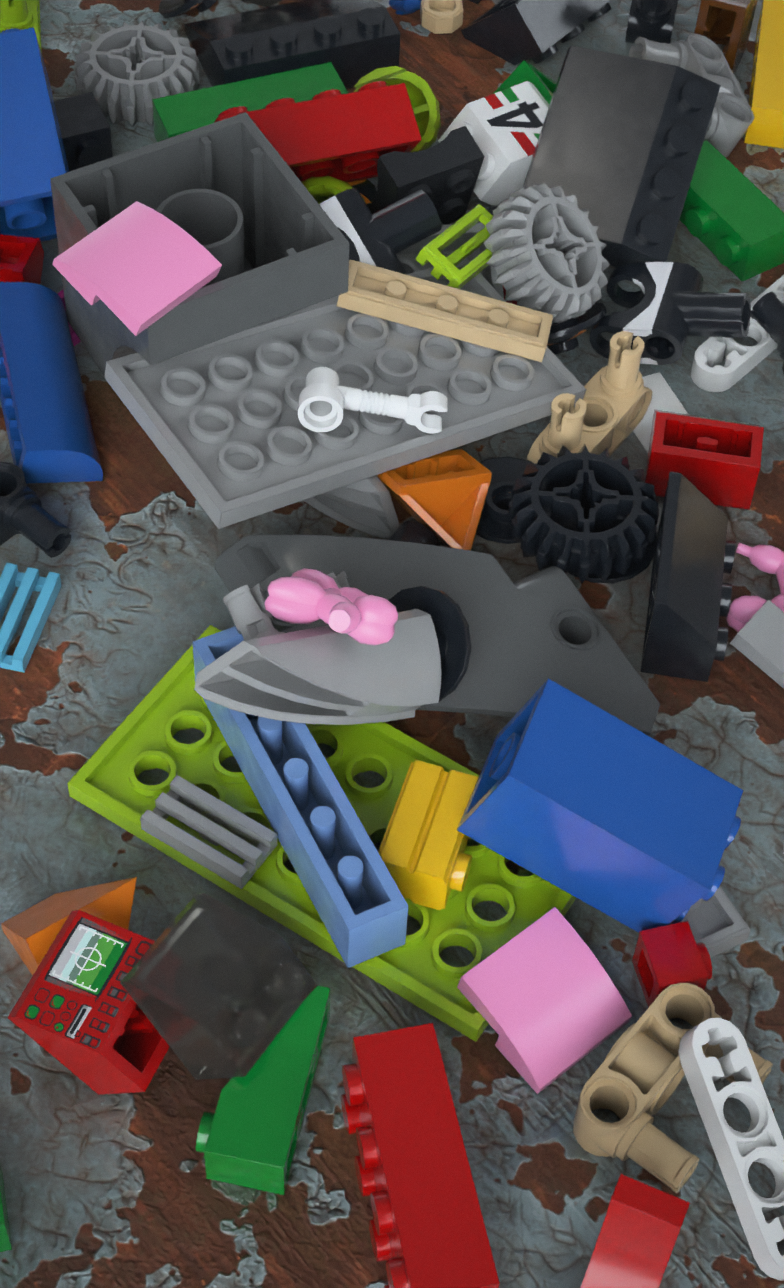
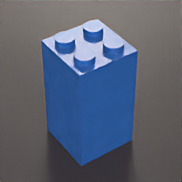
(29, 139)
(603, 811)

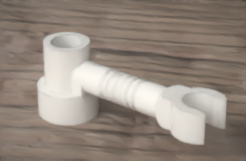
(324, 401)

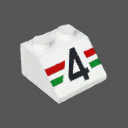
(507, 133)

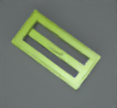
(447, 265)

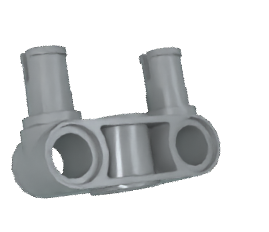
(704, 57)

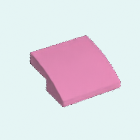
(138, 266)
(545, 999)

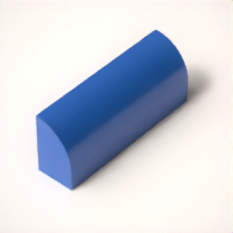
(43, 389)

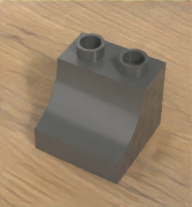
(239, 204)

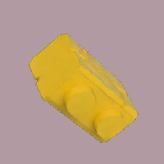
(422, 835)

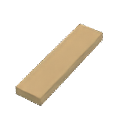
(446, 311)

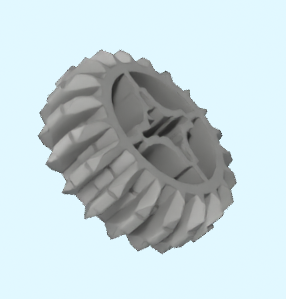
(133, 67)
(547, 252)

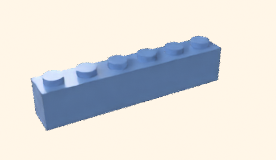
(313, 823)

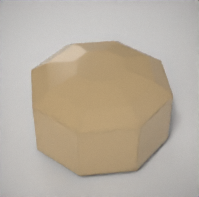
(441, 15)

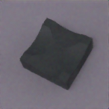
(442, 172)

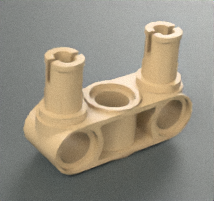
(610, 408)
(639, 1081)

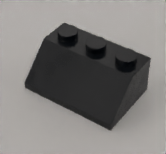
(531, 27)
(688, 586)

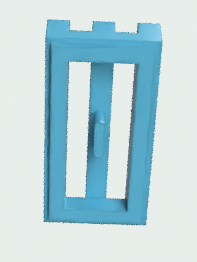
(26, 584)

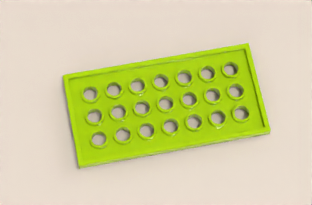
(413, 970)

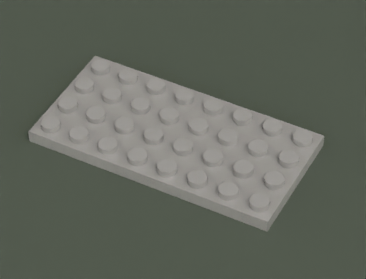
(232, 405)

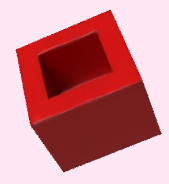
(670, 957)

